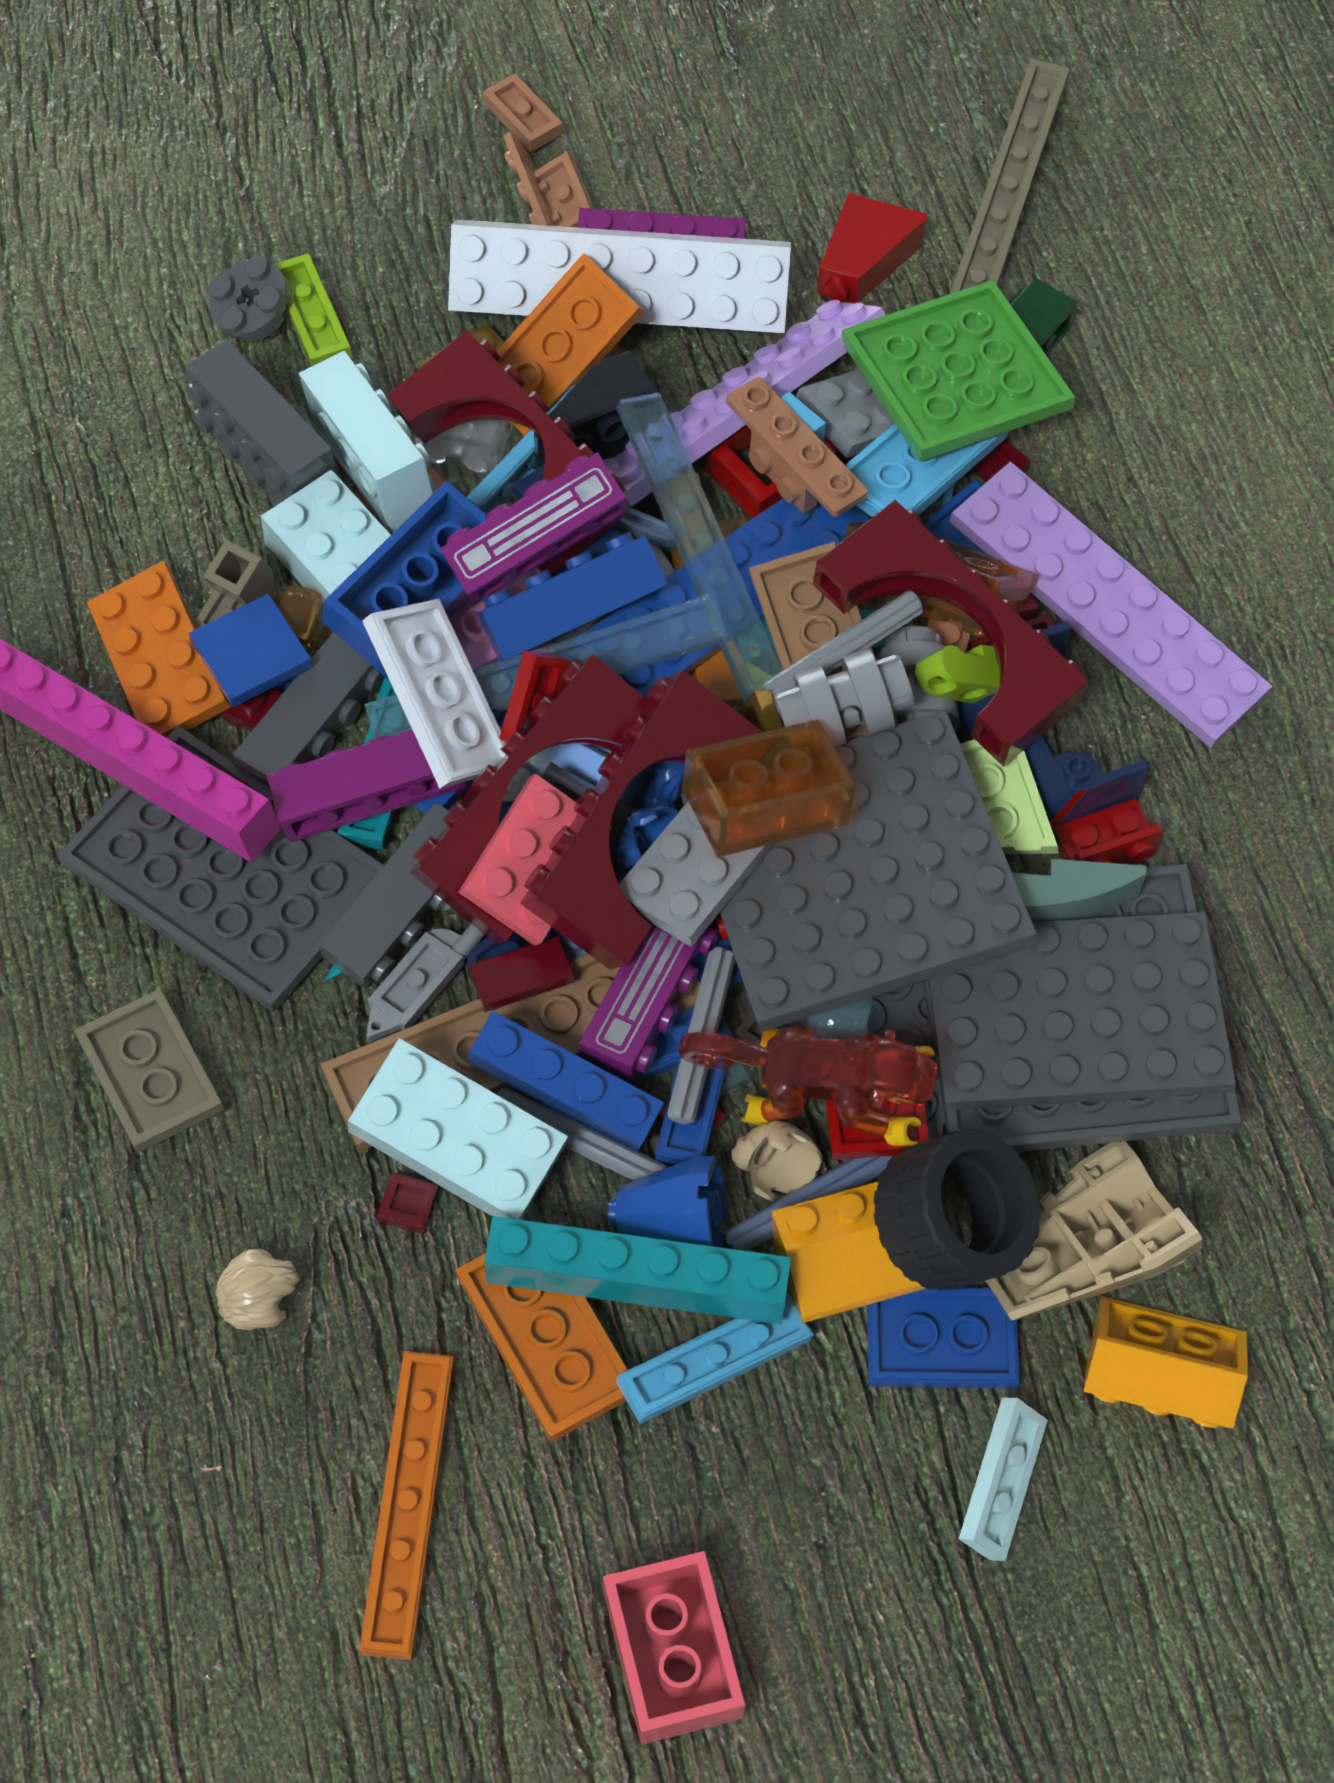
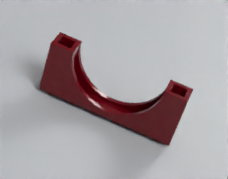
(470, 385)
(900, 555)
(585, 710)
(578, 883)

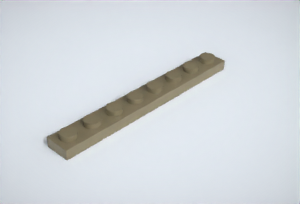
(1012, 175)

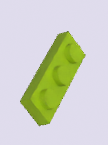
(313, 312)

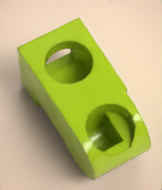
(959, 675)

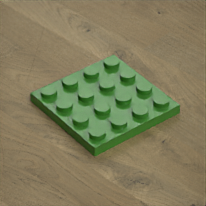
(957, 370)

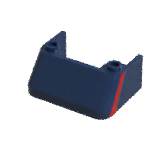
(1073, 781)

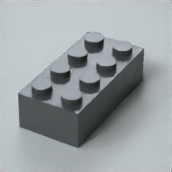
(255, 423)

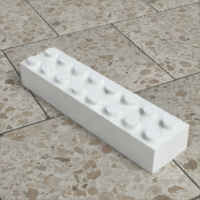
(668, 275)

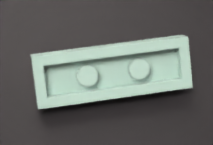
(1003, 1479)

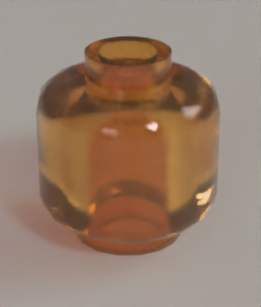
(303, 613)

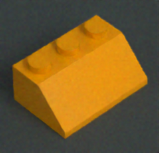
(836, 1254)
(1167, 1363)

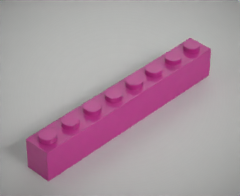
(135, 755)

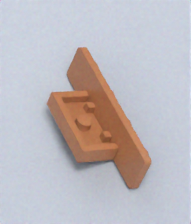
(553, 190)
(793, 453)

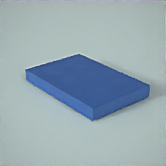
(942, 1341)

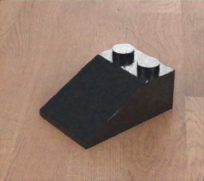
(592, 406)

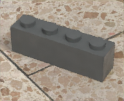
(310, 711)
(385, 912)

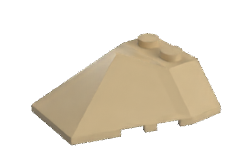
(1098, 1236)

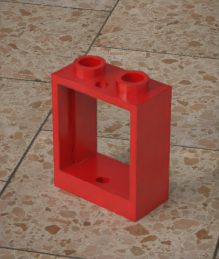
(736, 477)

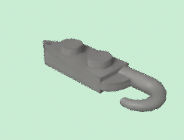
(419, 979)

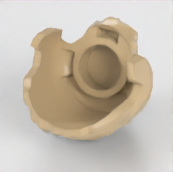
(777, 1158)
(253, 1288)

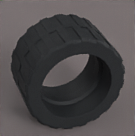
(999, 1198)

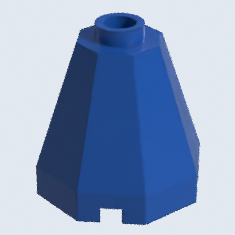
(674, 1204)

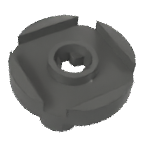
(236, 285)

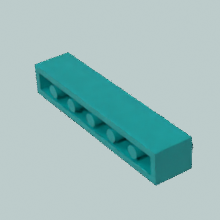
(637, 1270)

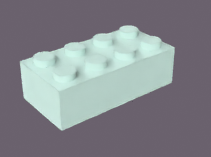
(367, 439)
(322, 533)
(456, 1133)

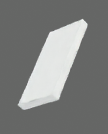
(437, 690)

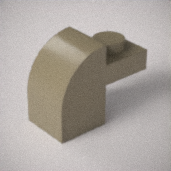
(236, 580)

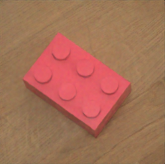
(673, 1647)

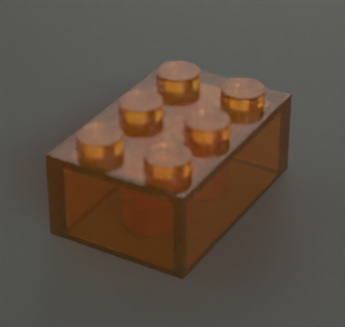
(768, 787)

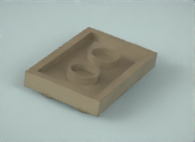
(148, 1070)

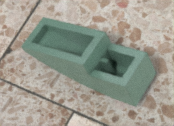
(1078, 889)

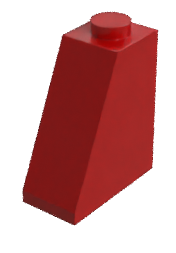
(868, 247)

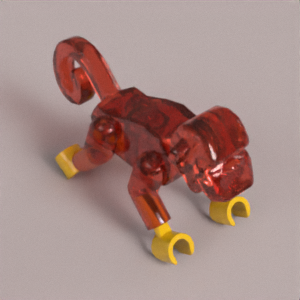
(828, 1069)

